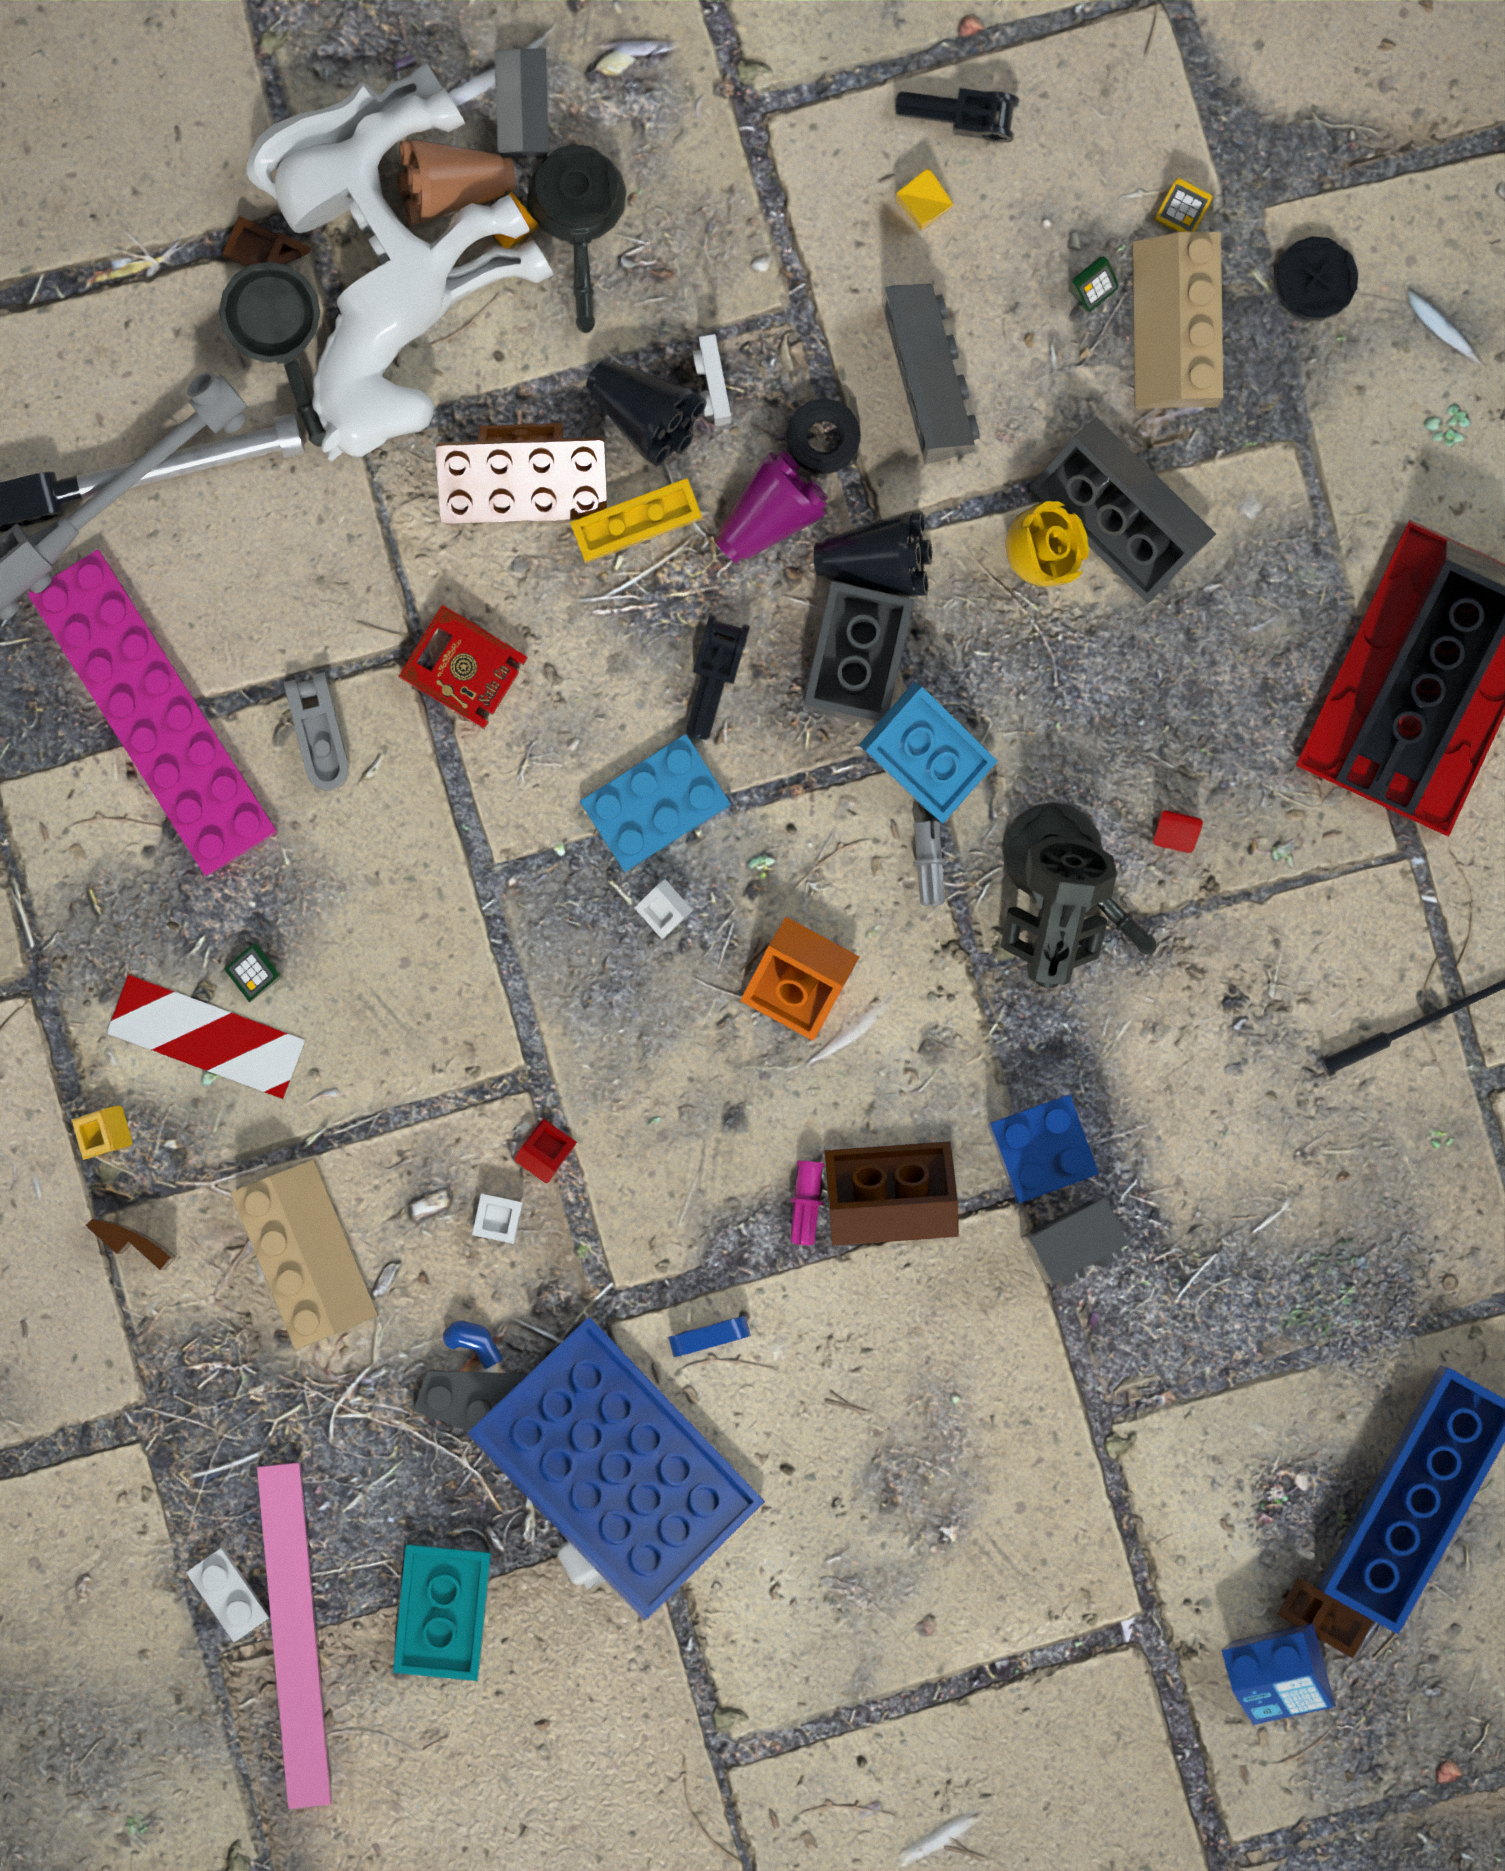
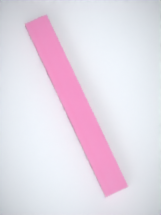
(294, 1635)

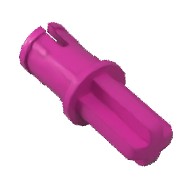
(806, 1202)

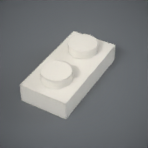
(708, 362)
(228, 1594)

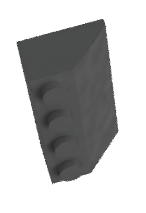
(928, 371)
(1125, 509)

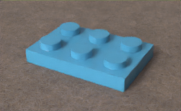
(928, 752)
(655, 803)

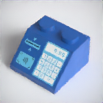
(1278, 1674)

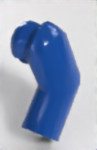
(473, 1337)

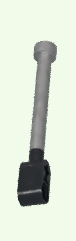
(42, 496)

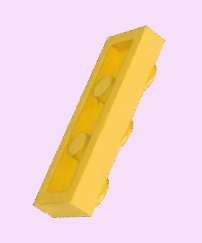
(636, 520)

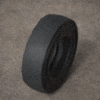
(829, 411)

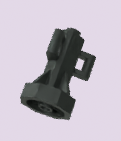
(1066, 882)

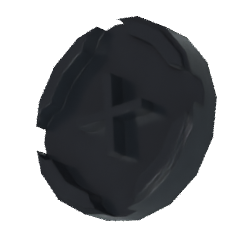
(1316, 278)

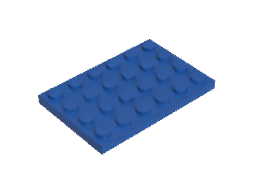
(616, 1468)

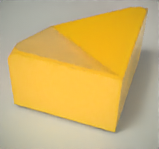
(924, 199)

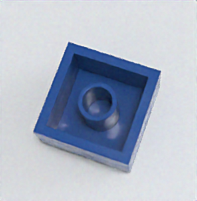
(1043, 1149)

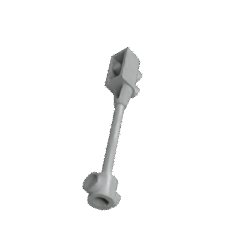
(28, 559)

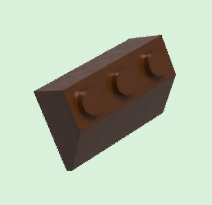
(891, 1193)

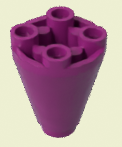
(770, 508)

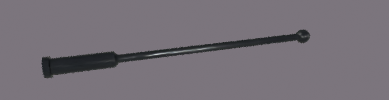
(1383, 1040)

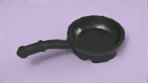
(577, 199)
(271, 318)
(1066, 822)

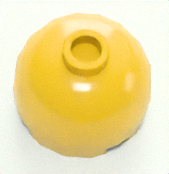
(1047, 545)

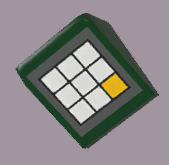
(1094, 284)
(253, 972)

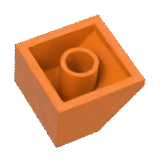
(799, 978)

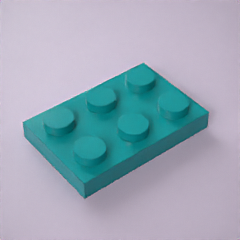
(442, 1612)

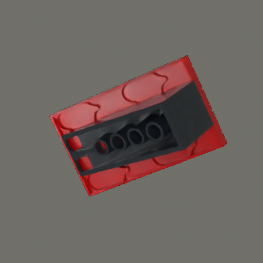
(1406, 709)

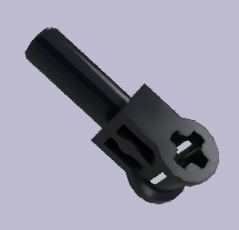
(971, 113)
(717, 665)

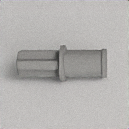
(929, 863)

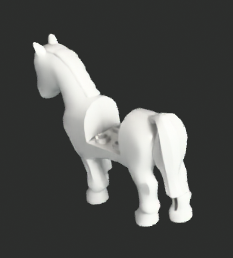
(331, 167)

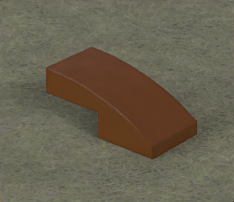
(120, 1237)
(1332, 1620)

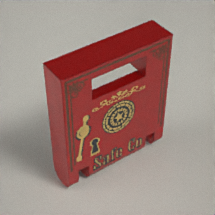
(468, 672)

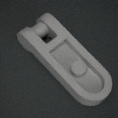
(318, 733)

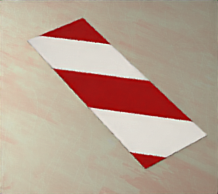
(205, 1036)

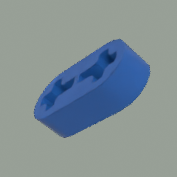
(709, 1336)

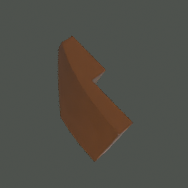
(256, 244)

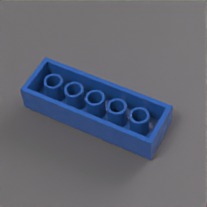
(1418, 1500)

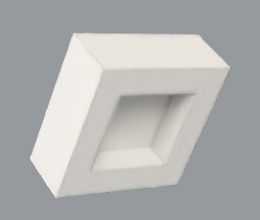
(663, 909)
(497, 1218)

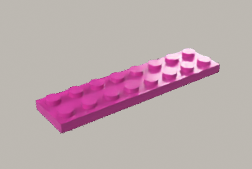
(152, 713)

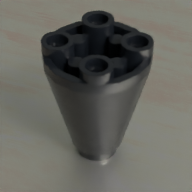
(646, 409)
(879, 555)

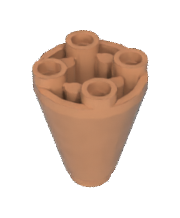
(447, 178)

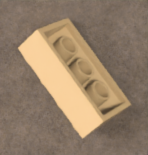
(1178, 321)
(304, 1254)

